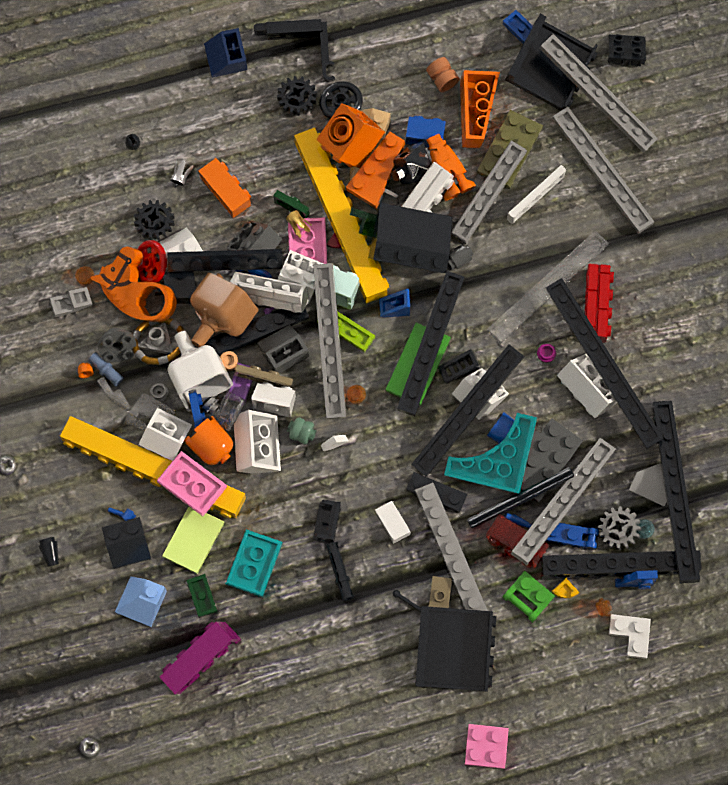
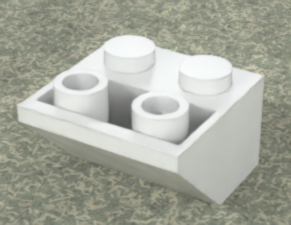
(299, 270)
(467, 385)

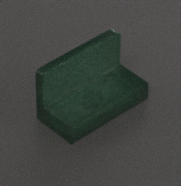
(368, 221)

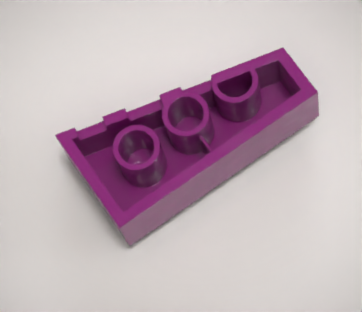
(198, 656)

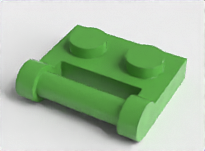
(533, 592)

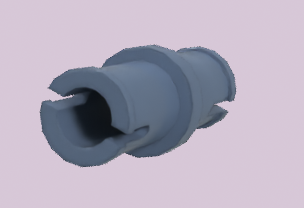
(105, 369)

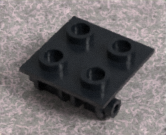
(627, 48)

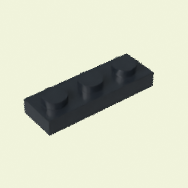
(450, 497)

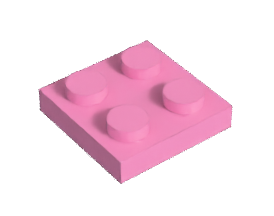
(486, 746)

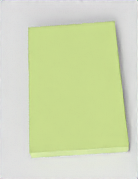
(193, 540)

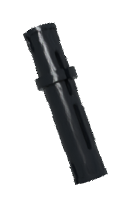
(342, 579)

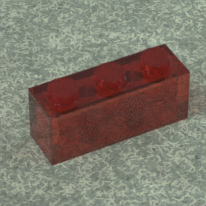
(507, 535)

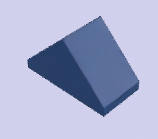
(395, 304)

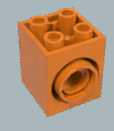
(350, 136)

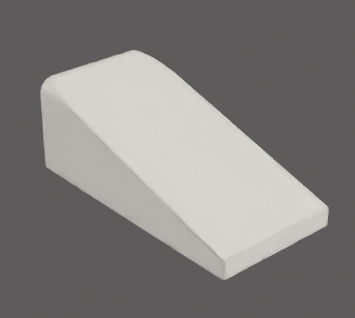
(393, 522)

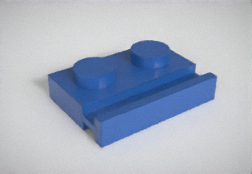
(195, 401)

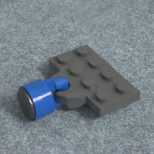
(547, 453)

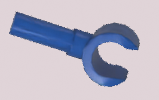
(127, 515)

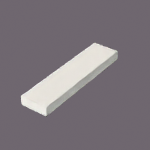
(536, 194)

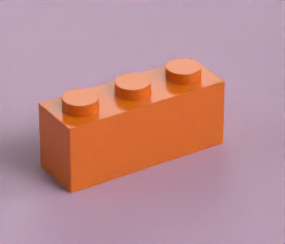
(225, 187)

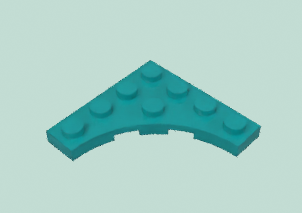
(502, 465)

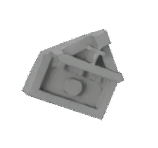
(650, 484)

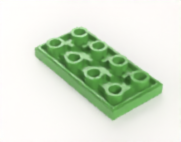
(400, 375)

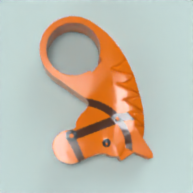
(122, 287)

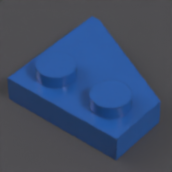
(639, 579)

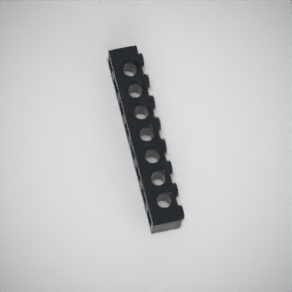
(609, 564)

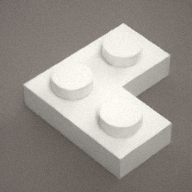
(636, 630)

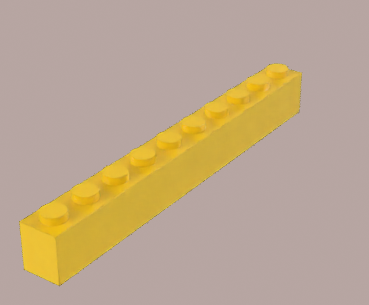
(338, 211)
(135, 459)

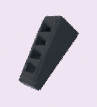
(462, 372)

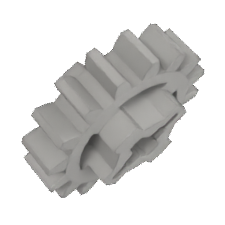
(626, 526)

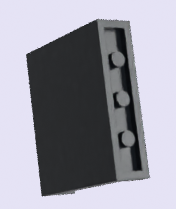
(538, 74)
(455, 648)

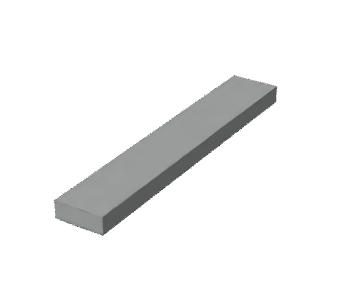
(488, 192)

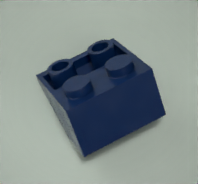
(226, 53)

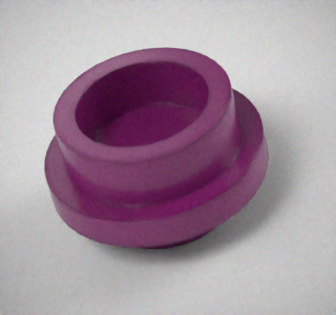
(546, 353)

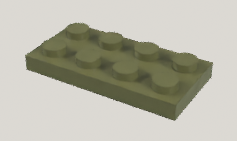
(516, 129)

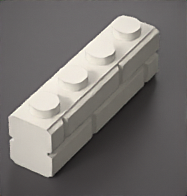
(429, 189)
(272, 292)

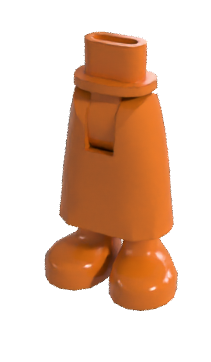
(446, 158)

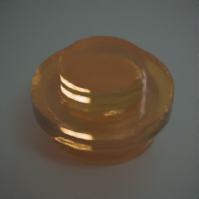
(83, 275)
(356, 394)
(603, 607)

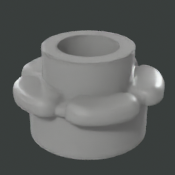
(159, 387)
(211, 405)

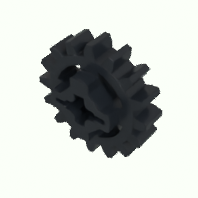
(302, 90)
(148, 214)

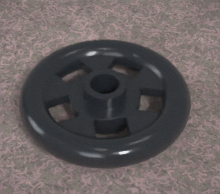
(344, 87)

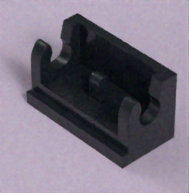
(327, 521)

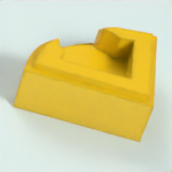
(565, 590)

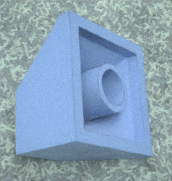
(141, 600)

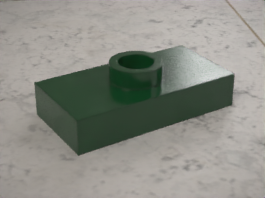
(291, 204)
(201, 595)

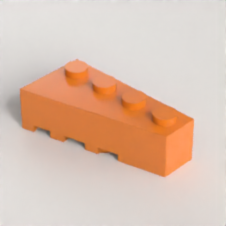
(477, 97)

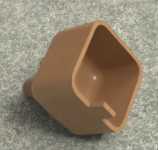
(221, 308)

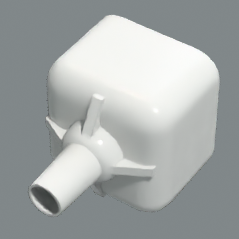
(198, 370)

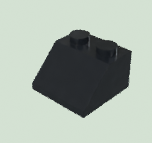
(126, 543)

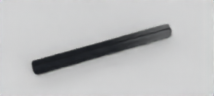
(521, 497)

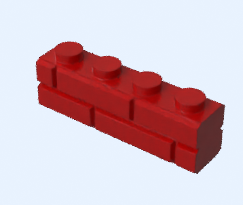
(598, 297)

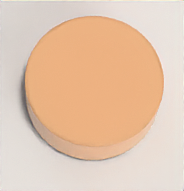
(229, 360)

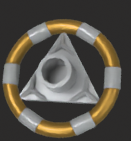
(156, 341)

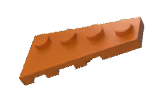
(374, 174)

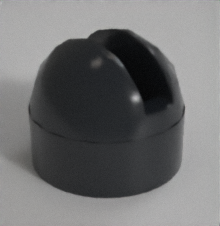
(129, 144)

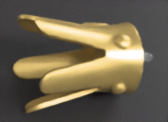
(295, 218)

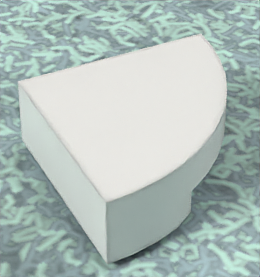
(333, 442)

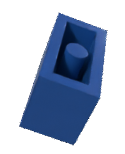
(421, 129)

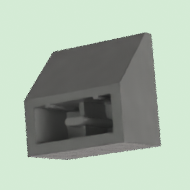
(255, 237)
(283, 349)

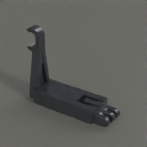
(299, 29)

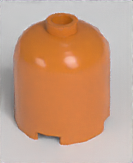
(210, 442)

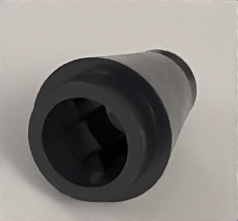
(49, 550)

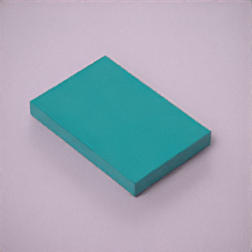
(254, 563)

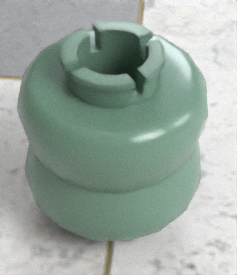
(301, 430)

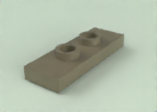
(255, 374)
(440, 592)

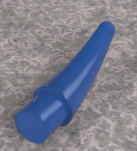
(517, 520)

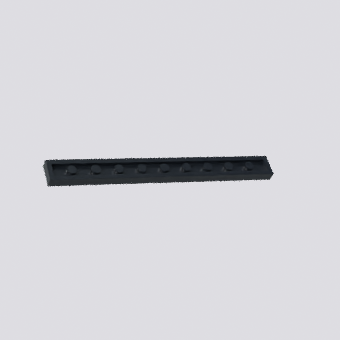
(604, 363)
(676, 493)

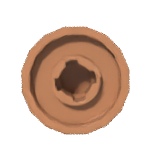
(444, 76)

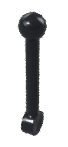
(396, 594)

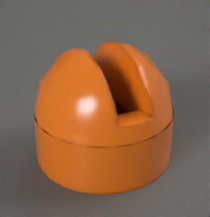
(85, 370)

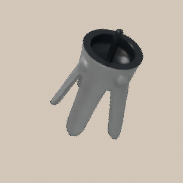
(177, 177)

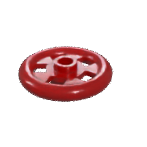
(151, 261)

